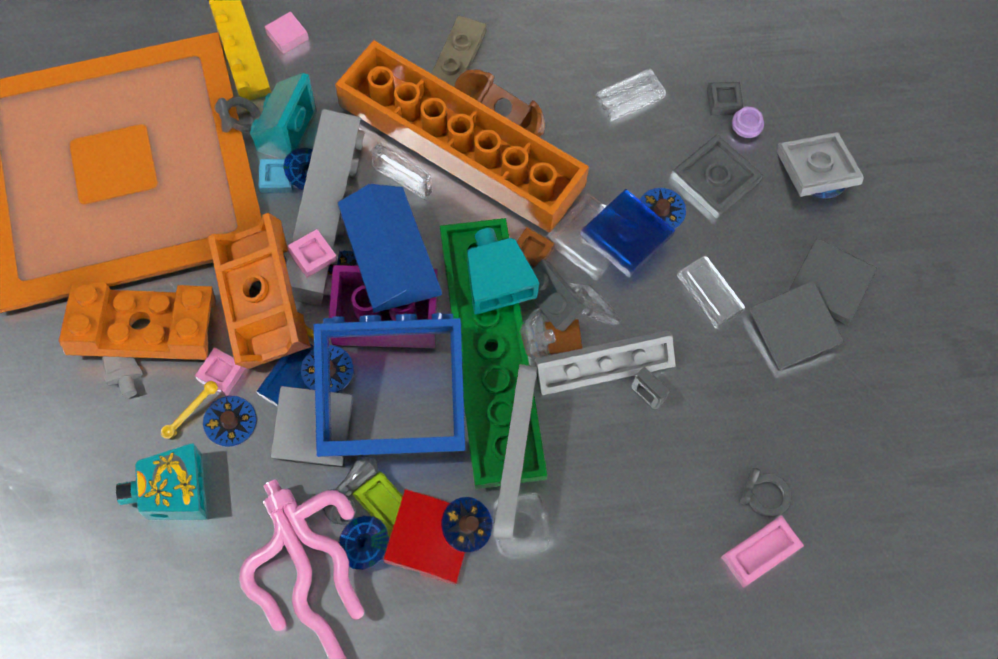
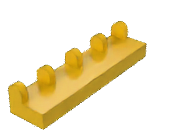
(240, 48)

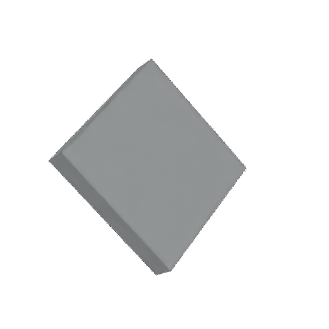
(819, 164)
(296, 425)

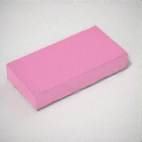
(762, 551)

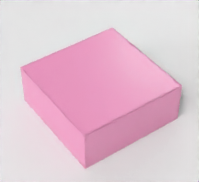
(286, 32)
(311, 253)
(220, 369)

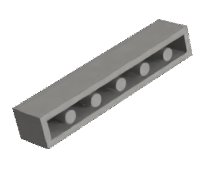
(324, 187)

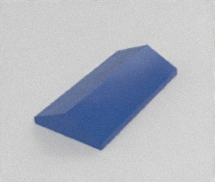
(388, 247)

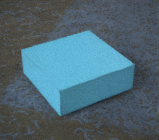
(272, 177)

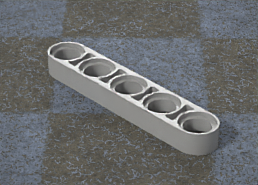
(515, 452)

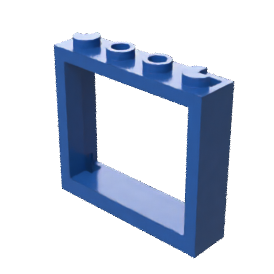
(373, 326)

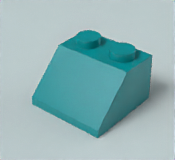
(285, 117)

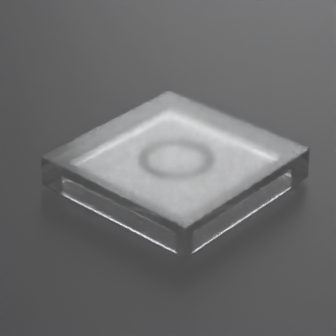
(573, 246)

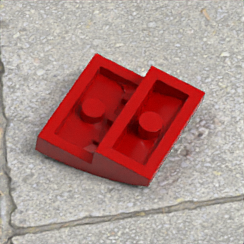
(419, 541)

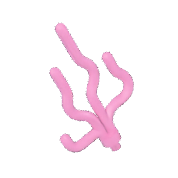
(288, 529)

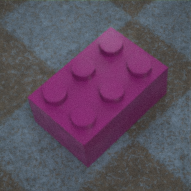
(351, 301)

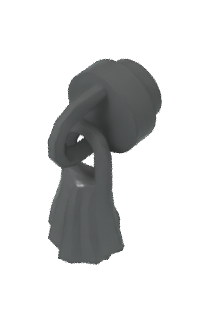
(360, 472)

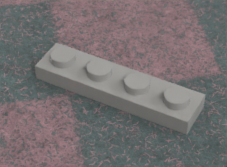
(604, 362)

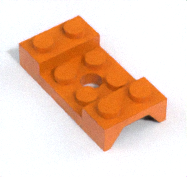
(102, 320)
(266, 324)

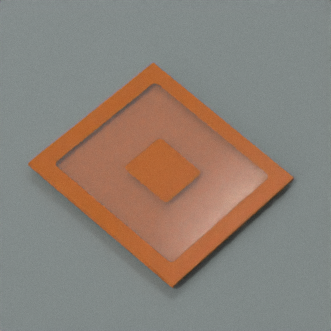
(118, 170)

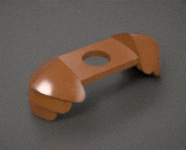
(481, 88)

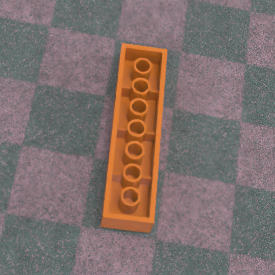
(462, 136)

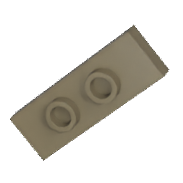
(459, 49)

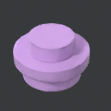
(748, 122)

